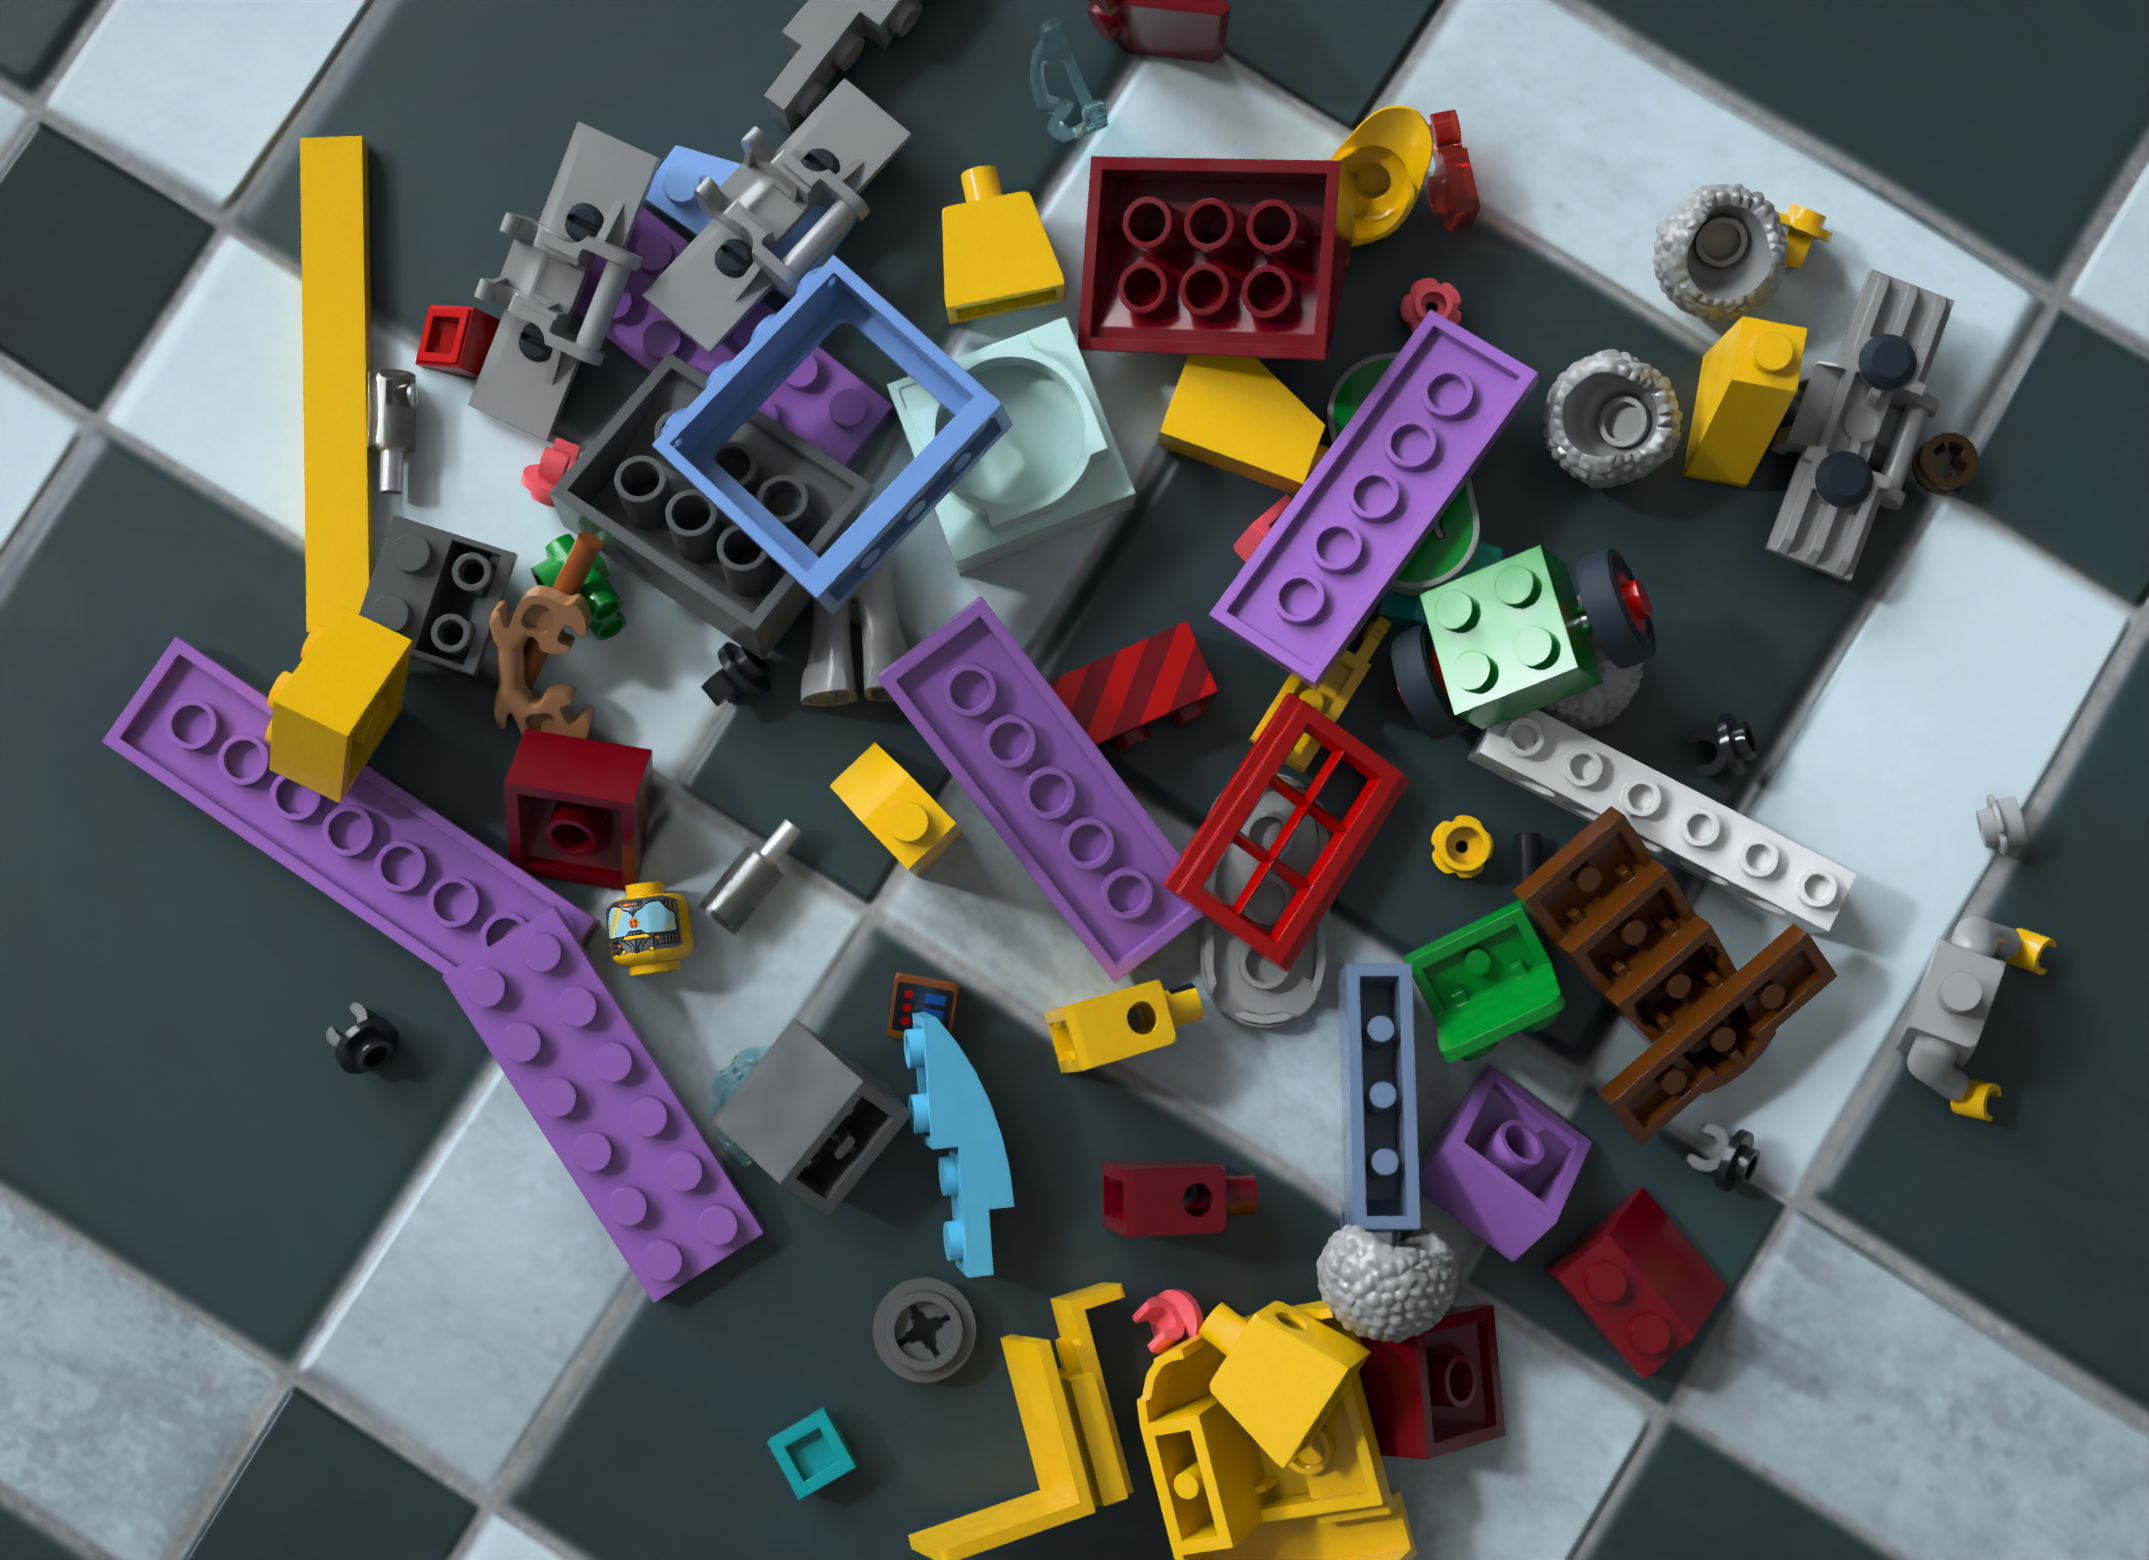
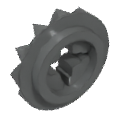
(916, 1359)

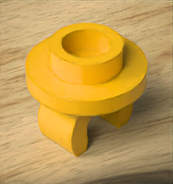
(1800, 228)

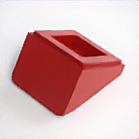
(456, 340)

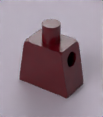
(1149, 1195)

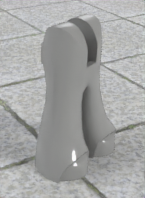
(829, 666)

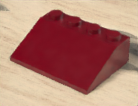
(1215, 256)

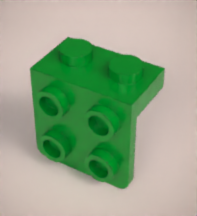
(1487, 983)

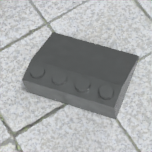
(683, 542)

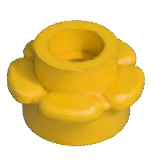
(1478, 842)

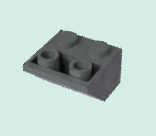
(438, 593)
(812, 1117)

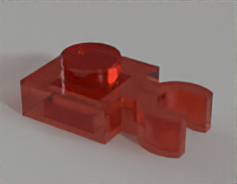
(1452, 183)

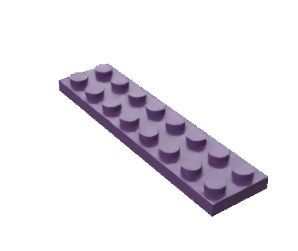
(372, 852)

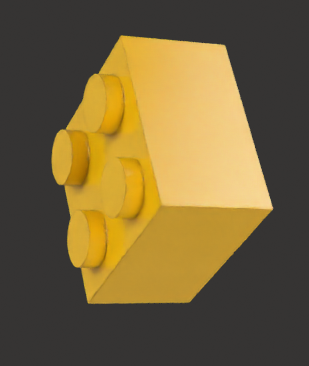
(337, 703)

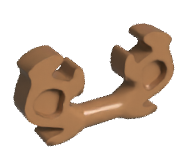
(543, 617)

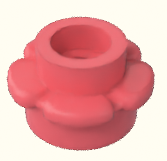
(1429, 291)

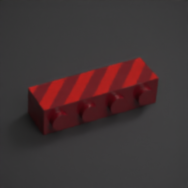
(1139, 688)

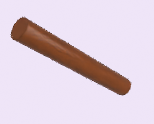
(569, 582)

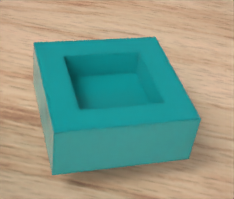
(812, 1452)

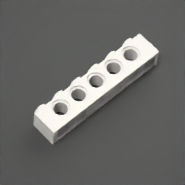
(1668, 818)

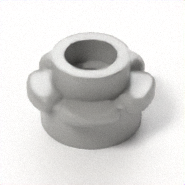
(2001, 824)

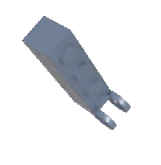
(1379, 1099)

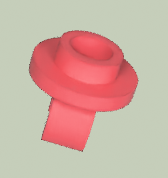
(552, 467)
(1172, 1318)

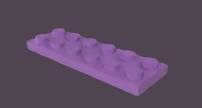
(815, 402)
(1373, 498)
(1042, 786)
(604, 1103)

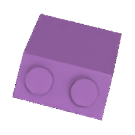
(1502, 1164)

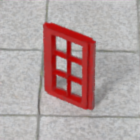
(1240, 799)

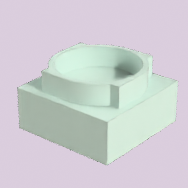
(1047, 471)

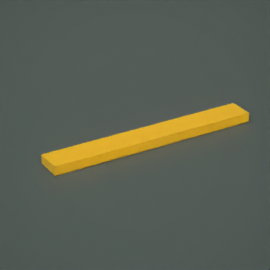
(336, 374)

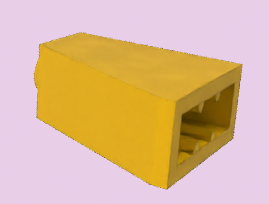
(1742, 399)
(1242, 422)
(896, 809)

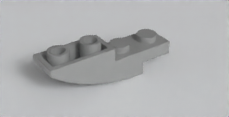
(827, 38)

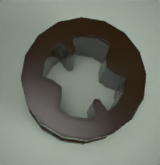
(1964, 461)

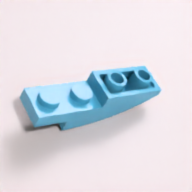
(958, 1116)

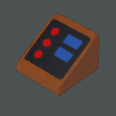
(921, 994)

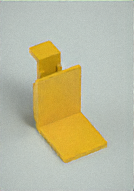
(1066, 1431)

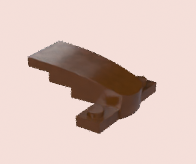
(1664, 971)

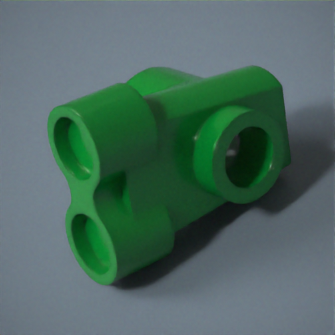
(597, 590)

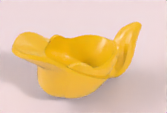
(1391, 161)

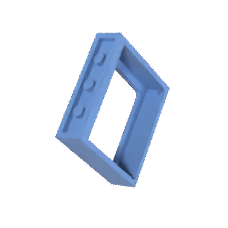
(777, 347)

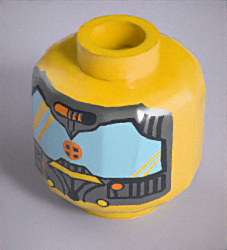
(650, 929)

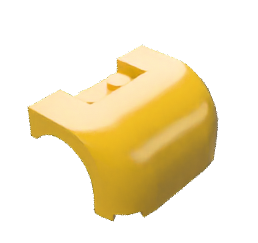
(1236, 1503)

